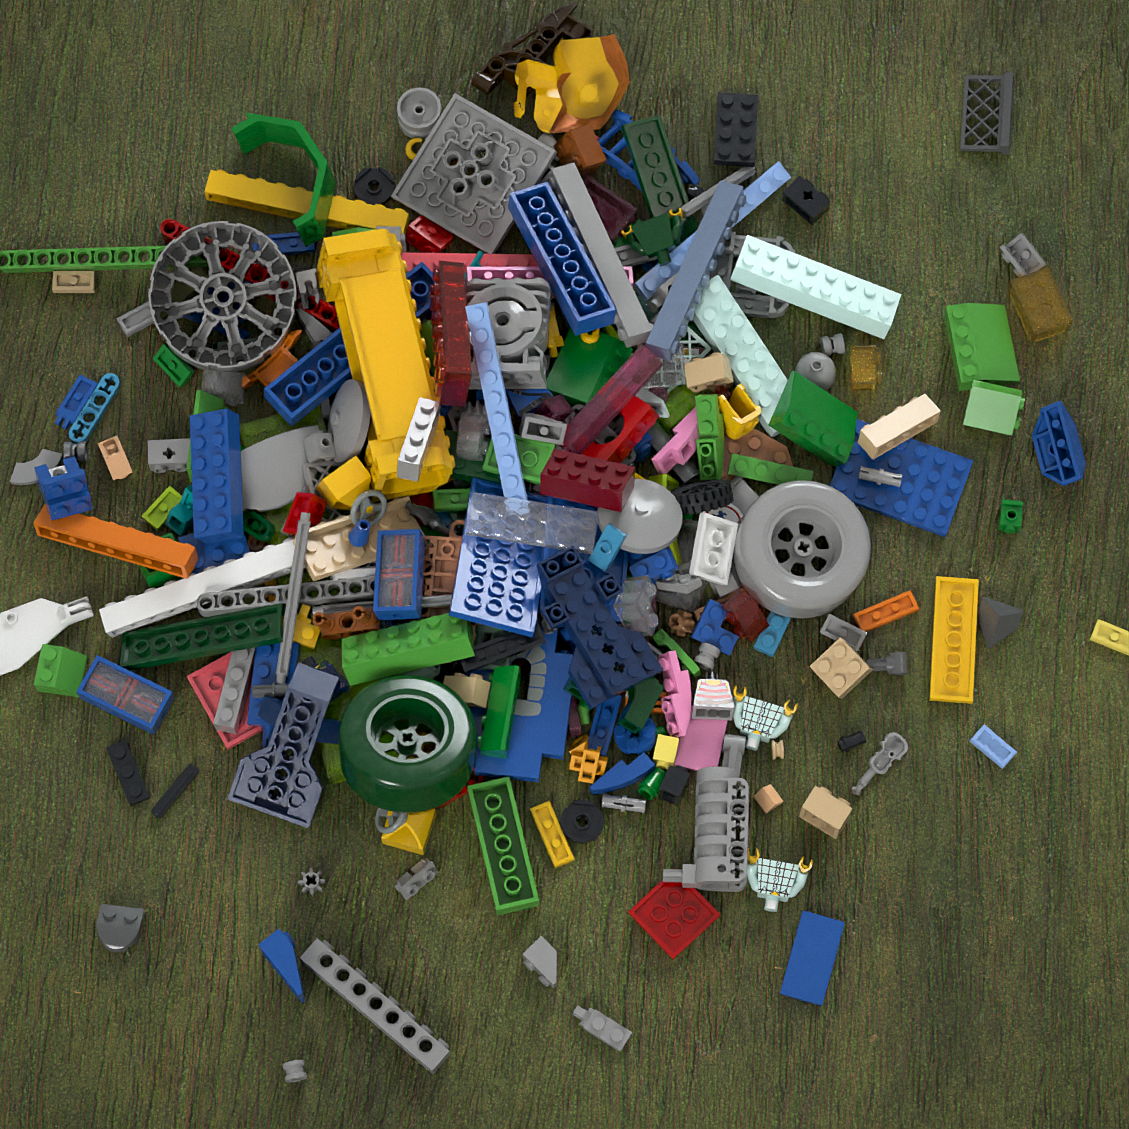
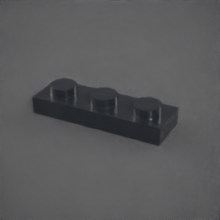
(128, 773)

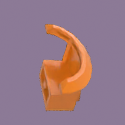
(275, 365)

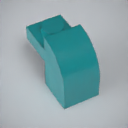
(181, 516)

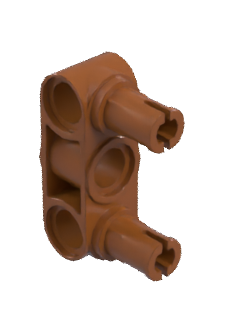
(335, 625)

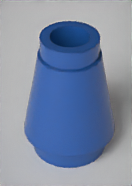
(359, 533)

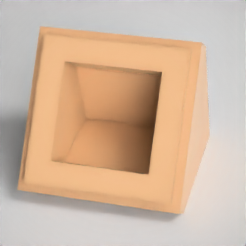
(768, 798)

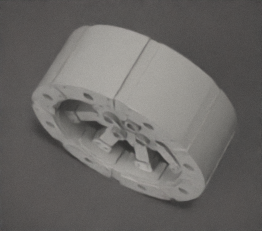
(192, 244)

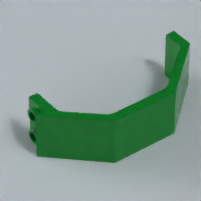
(262, 129)

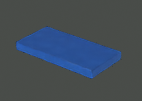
(812, 958)

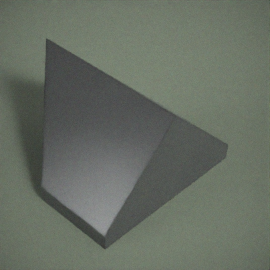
(997, 620)

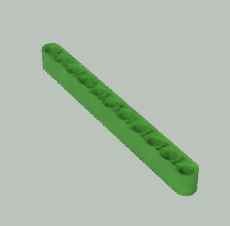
(94, 262)

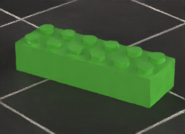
(406, 648)
(503, 846)

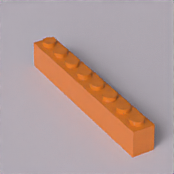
(119, 542)

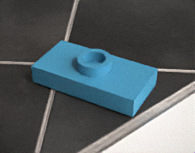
(607, 547)

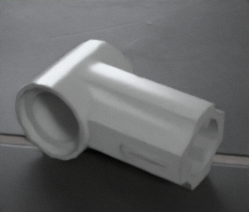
(733, 750)

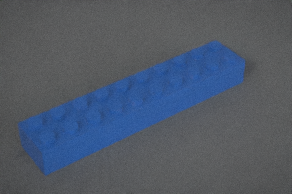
(327, 366)

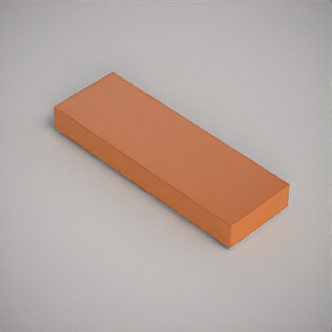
(886, 612)

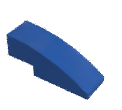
(623, 775)

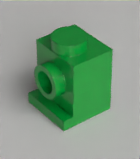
(1010, 507)

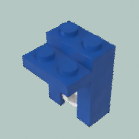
(64, 489)

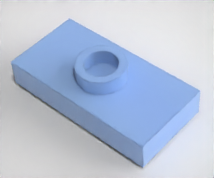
(993, 746)

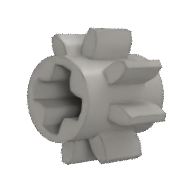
(311, 888)

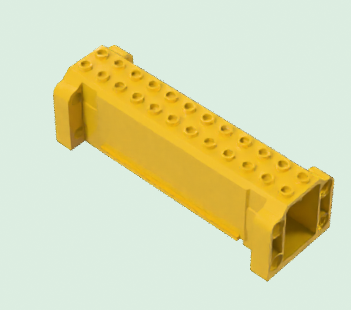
(384, 352)

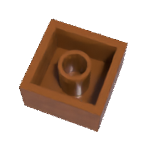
(581, 148)

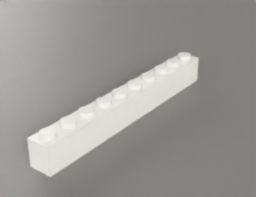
(182, 594)

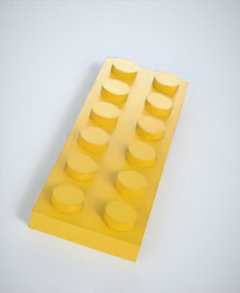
(954, 640)

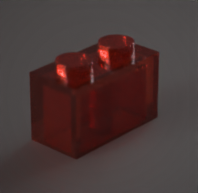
(745, 616)

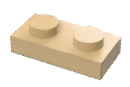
(73, 282)

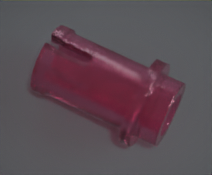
(663, 392)

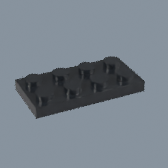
(735, 129)

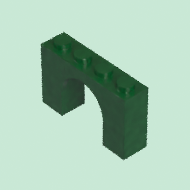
(639, 704)

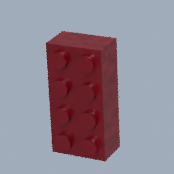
(587, 480)

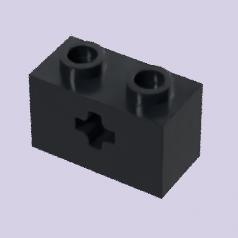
(808, 209)
(674, 785)

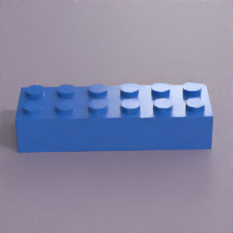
(216, 476)

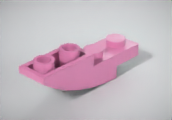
(680, 447)
(678, 702)

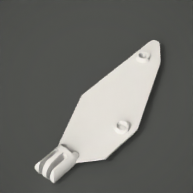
(35, 624)

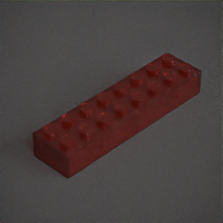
(450, 333)

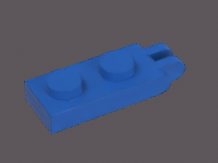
(75, 401)

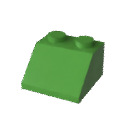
(59, 670)

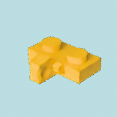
(304, 631)

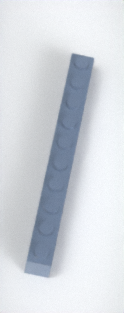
(696, 270)

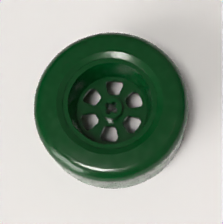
(412, 705)

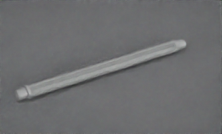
(293, 597)
(429, 601)

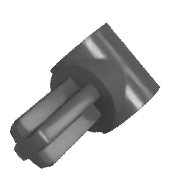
(894, 663)

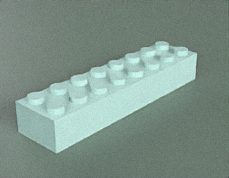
(815, 287)
(732, 334)

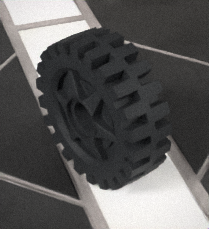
(703, 496)

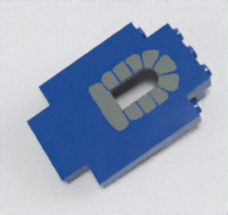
(538, 722)

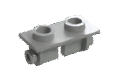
(423, 872)

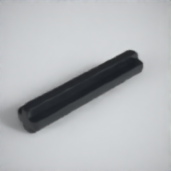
(174, 791)

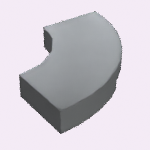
(25, 473)

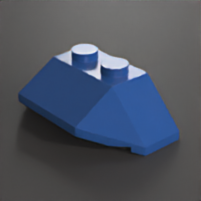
(1058, 445)

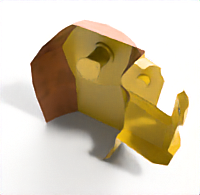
(579, 88)

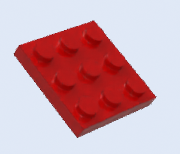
(674, 916)

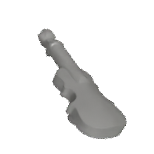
(892, 748)

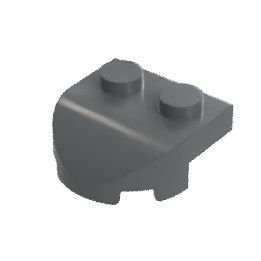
(119, 926)

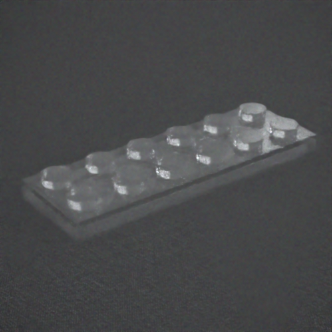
(532, 523)

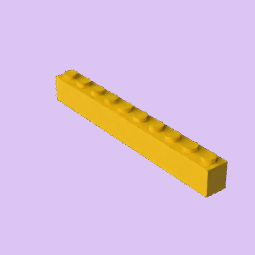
(294, 202)

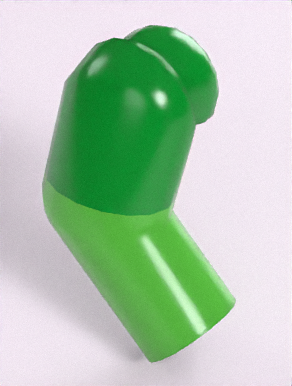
(583, 712)

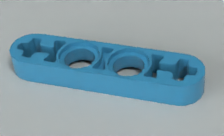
(97, 410)

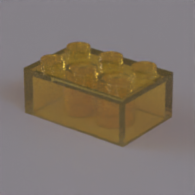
(1040, 305)

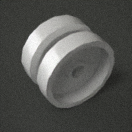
(418, 112)

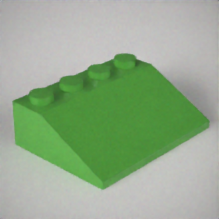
(980, 344)

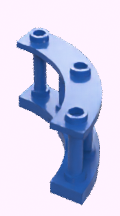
(626, 170)

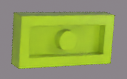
(159, 510)

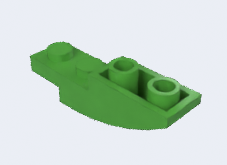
(711, 437)

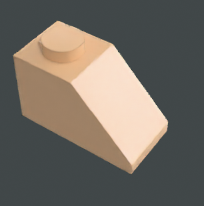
(115, 458)

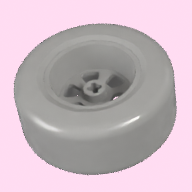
(831, 516)

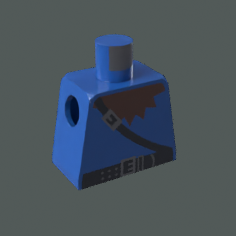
(527, 399)

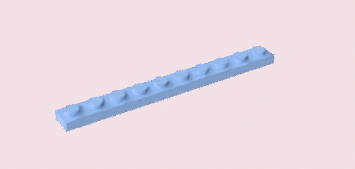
(755, 194)
(496, 401)

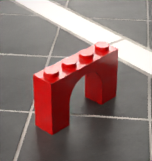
(637, 421)

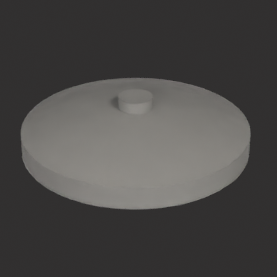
(349, 420)
(648, 518)

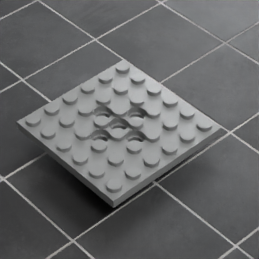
(480, 210)

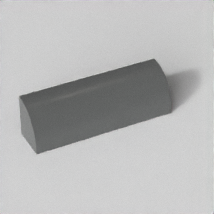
(684, 473)

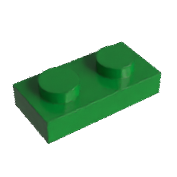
(173, 365)

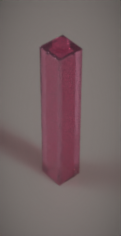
(610, 400)

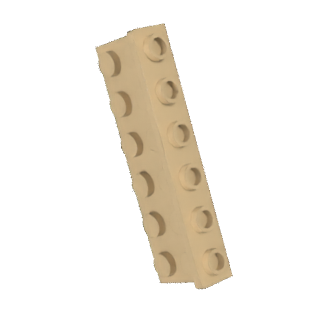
(330, 548)

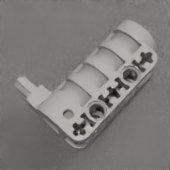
(717, 833)

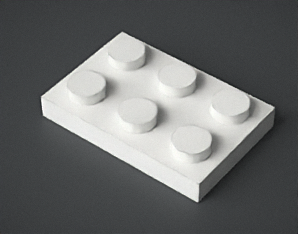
(713, 549)

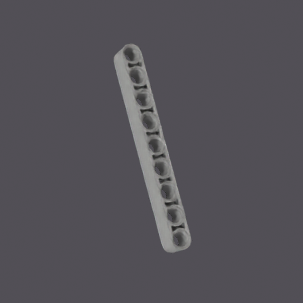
(281, 593)

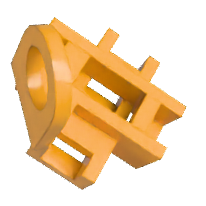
(579, 753)

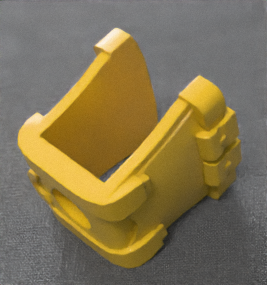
(739, 414)

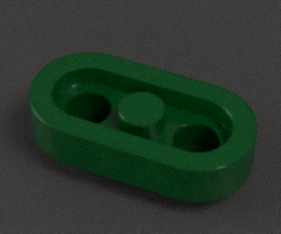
(260, 528)

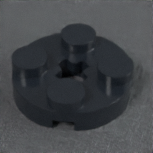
(374, 176)
(574, 812)

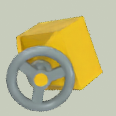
(349, 490)
(406, 830)

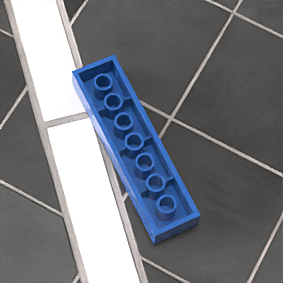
(561, 258)

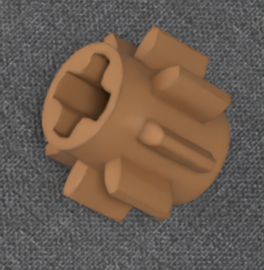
(681, 623)

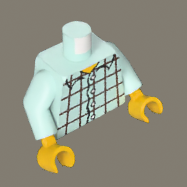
(760, 719)
(775, 879)

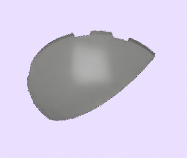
(274, 470)

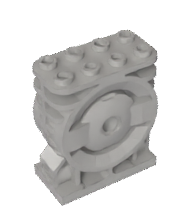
(526, 334)

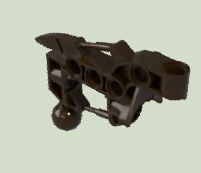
(555, 26)

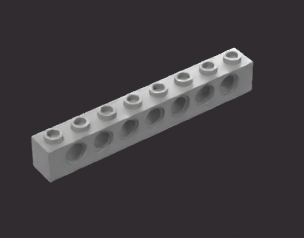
(430, 1060)

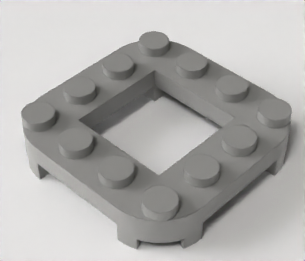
(750, 304)

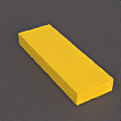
(552, 834)

